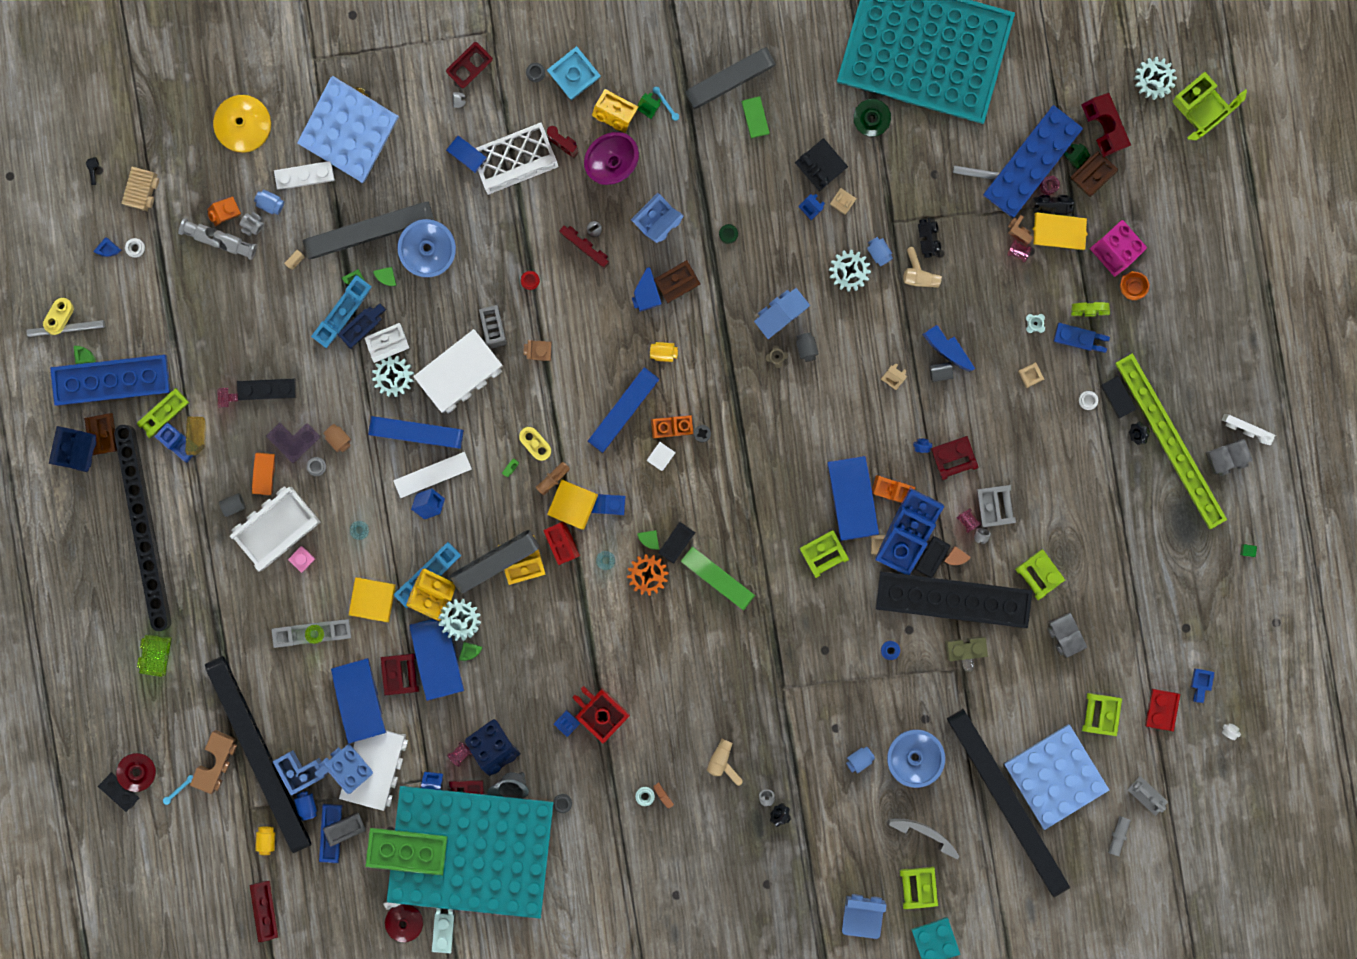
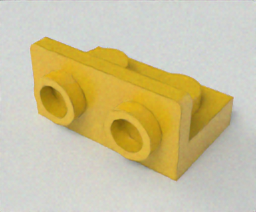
(614, 111)

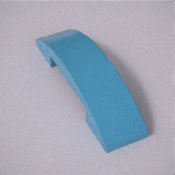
(342, 312)
(437, 564)

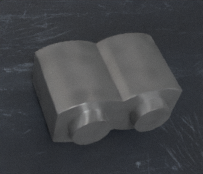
(1229, 456)
(1067, 635)

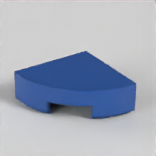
(107, 248)

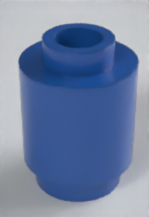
(305, 805)

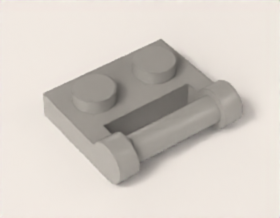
(990, 509)

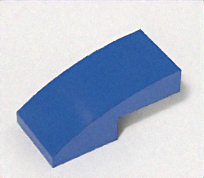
(466, 154)
(173, 440)

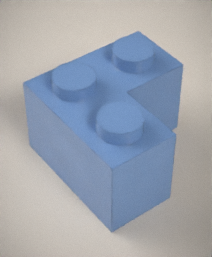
(781, 312)
(294, 775)

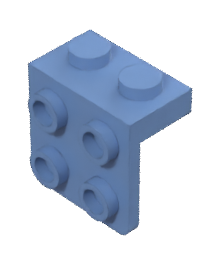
(657, 219)
(346, 768)
(863, 916)

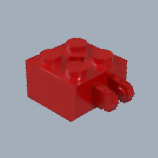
(589, 714)

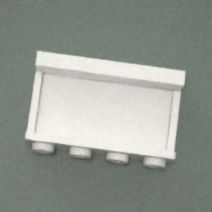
(458, 372)
(274, 527)
(383, 757)

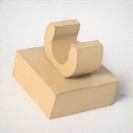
(843, 201)
(894, 377)

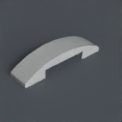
(296, 634)
(904, 824)

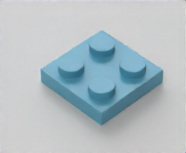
(573, 73)

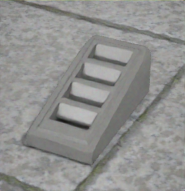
(497, 342)

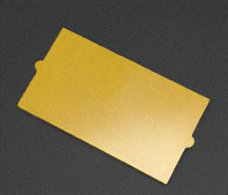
(1060, 231)

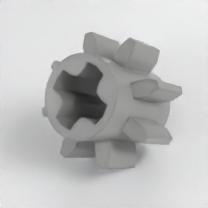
(251, 224)

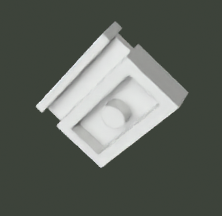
(386, 342)

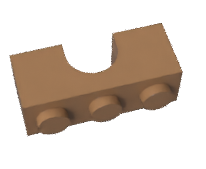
(221, 747)

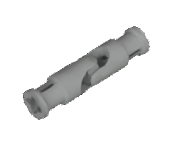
(221, 240)

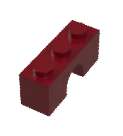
(1104, 111)

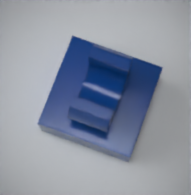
(811, 206)
(566, 723)
(432, 781)

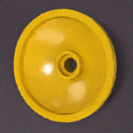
(251, 132)

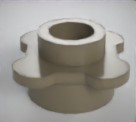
(776, 361)

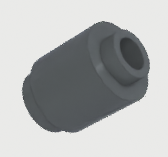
(807, 347)

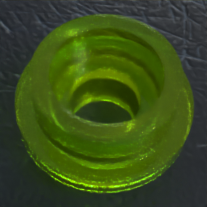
(309, 638)

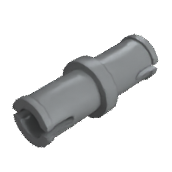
(1119, 836)

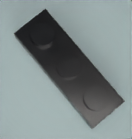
(266, 389)

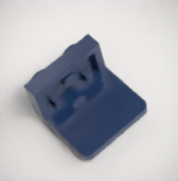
(72, 449)
(491, 748)

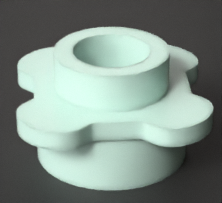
(1040, 323)

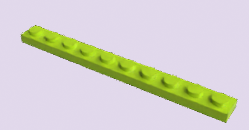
(1170, 441)

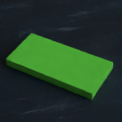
(406, 851)

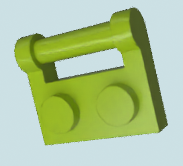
(820, 548)
(1045, 571)
(1108, 714)
(925, 888)

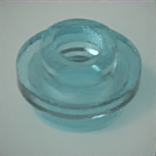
(353, 532)
(605, 554)

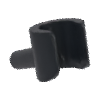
(91, 164)

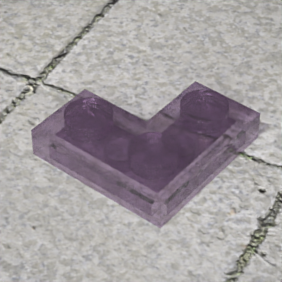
(293, 446)

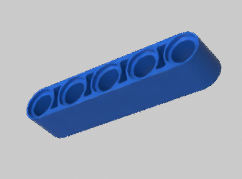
(623, 410)
(415, 432)

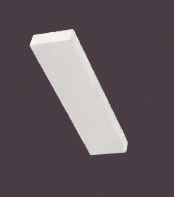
(432, 474)

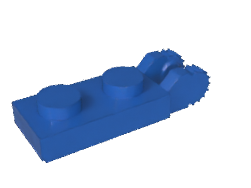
(1079, 338)

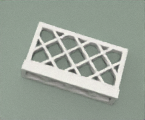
(524, 171)

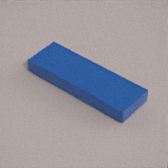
(330, 814)

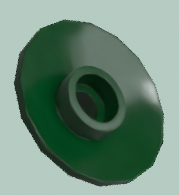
(874, 108)

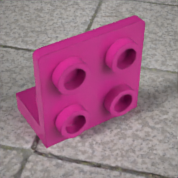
(1118, 248)

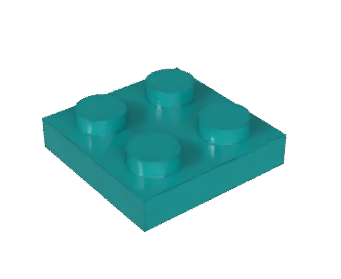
(936, 940)

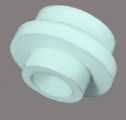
(647, 802)

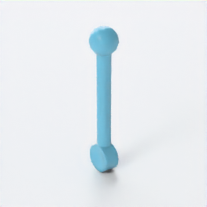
(675, 116)
(167, 800)

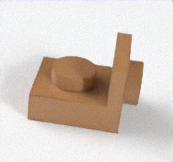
(1021, 234)
(538, 350)

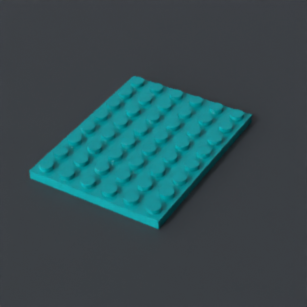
(928, 53)
(491, 857)

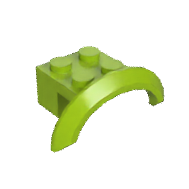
(1204, 105)

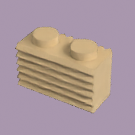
(140, 189)

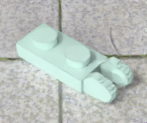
(443, 931)

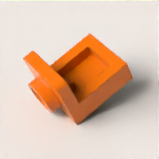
(223, 211)

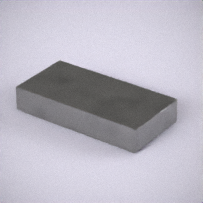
(344, 829)

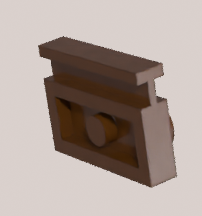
(1094, 174)
(677, 281)
(103, 428)

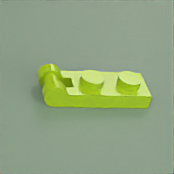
(163, 412)

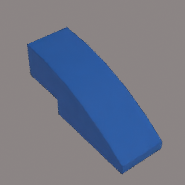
(949, 349)

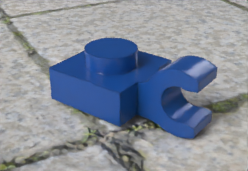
(1202, 681)

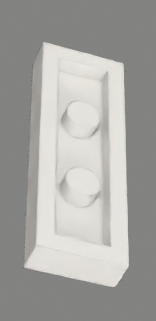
(304, 175)

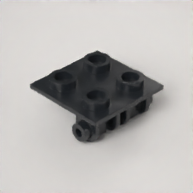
(821, 164)

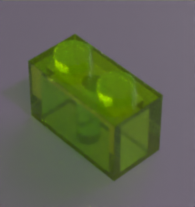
(154, 655)

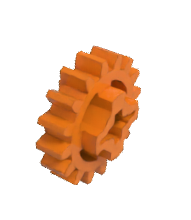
(656, 577)

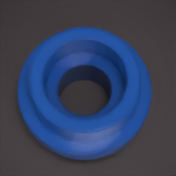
(922, 445)
(885, 646)

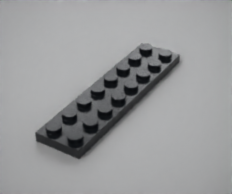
(953, 599)

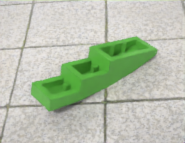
(718, 578)

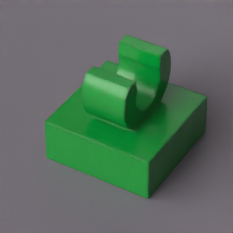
(648, 105)

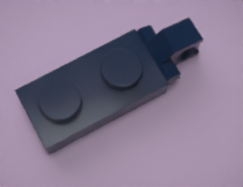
(361, 325)

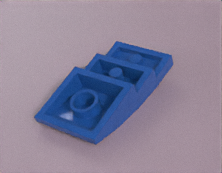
(853, 498)
(909, 532)
(436, 659)
(358, 700)

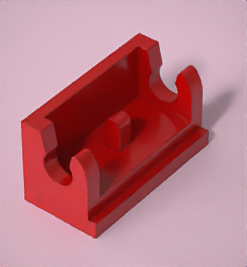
(561, 543)

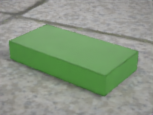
(755, 117)

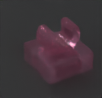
(224, 398)

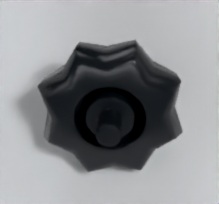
(1139, 433)
(780, 815)

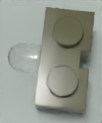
(966, 651)

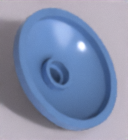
(424, 262)
(916, 772)

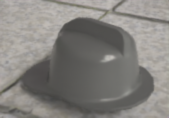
(510, 785)

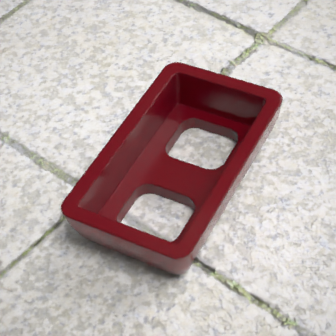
(464, 60)

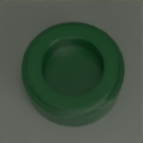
(728, 234)

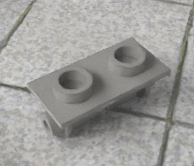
(1148, 796)

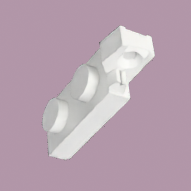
(1249, 429)

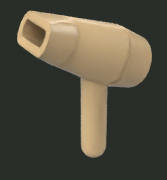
(918, 277)
(719, 764)

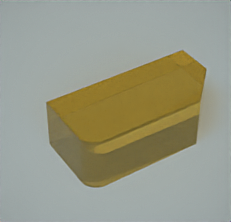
(195, 435)

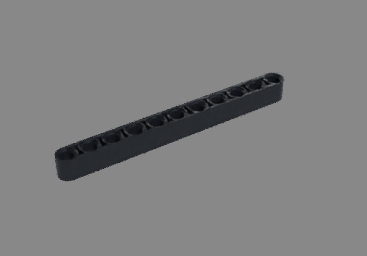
(136, 519)
(258, 754)
(1008, 803)

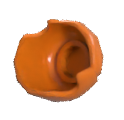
(1134, 285)

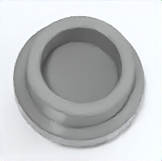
(316, 466)

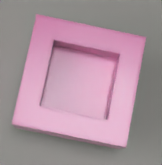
(301, 559)

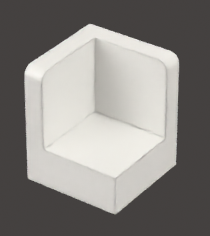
(661, 456)

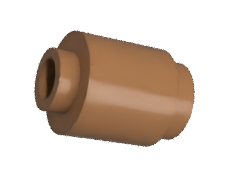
(337, 438)

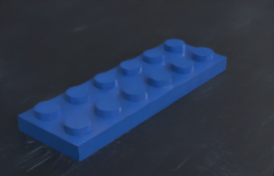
(1033, 161)
(110, 380)

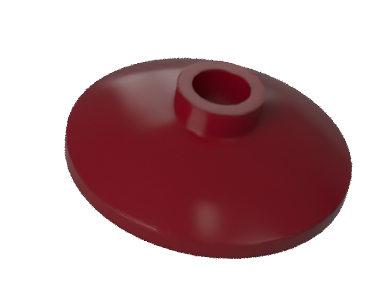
(128, 765)
(406, 913)

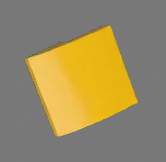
(572, 504)
(525, 569)
(430, 594)
(372, 599)

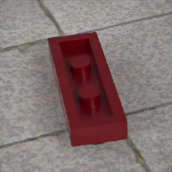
(585, 246)
(263, 911)

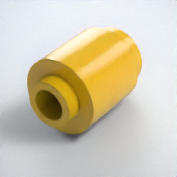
(663, 352)
(265, 840)

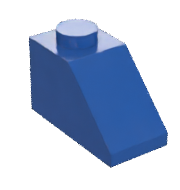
(646, 293)
(609, 504)

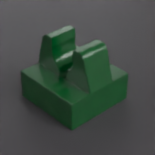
(1078, 156)

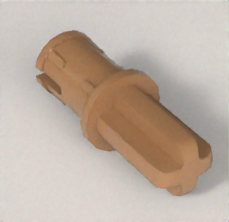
(552, 478)

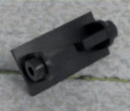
(1045, 203)
(932, 244)
(121, 796)

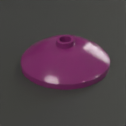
(607, 152)

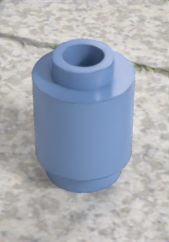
(269, 202)
(879, 251)
(860, 760)

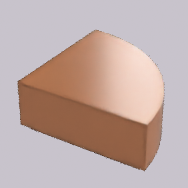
(956, 557)
(663, 795)

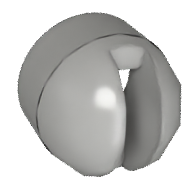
(457, 99)
(596, 232)
(982, 535)
(766, 793)

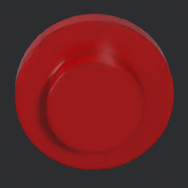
(530, 280)

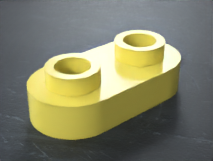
(58, 315)
(534, 444)

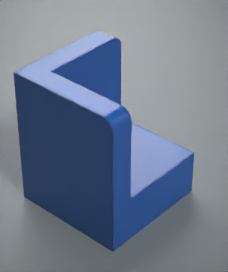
(428, 503)

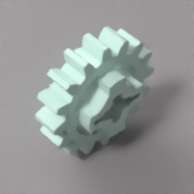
(1157, 85)
(861, 275)
(385, 377)
(464, 613)

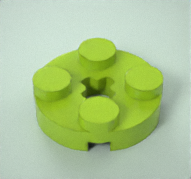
(1090, 309)

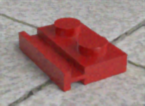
(1162, 710)

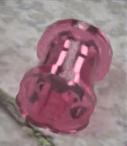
(1055, 184)
(1019, 251)
(968, 520)
(459, 754)

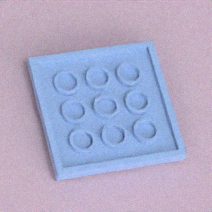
(347, 129)
(1056, 777)

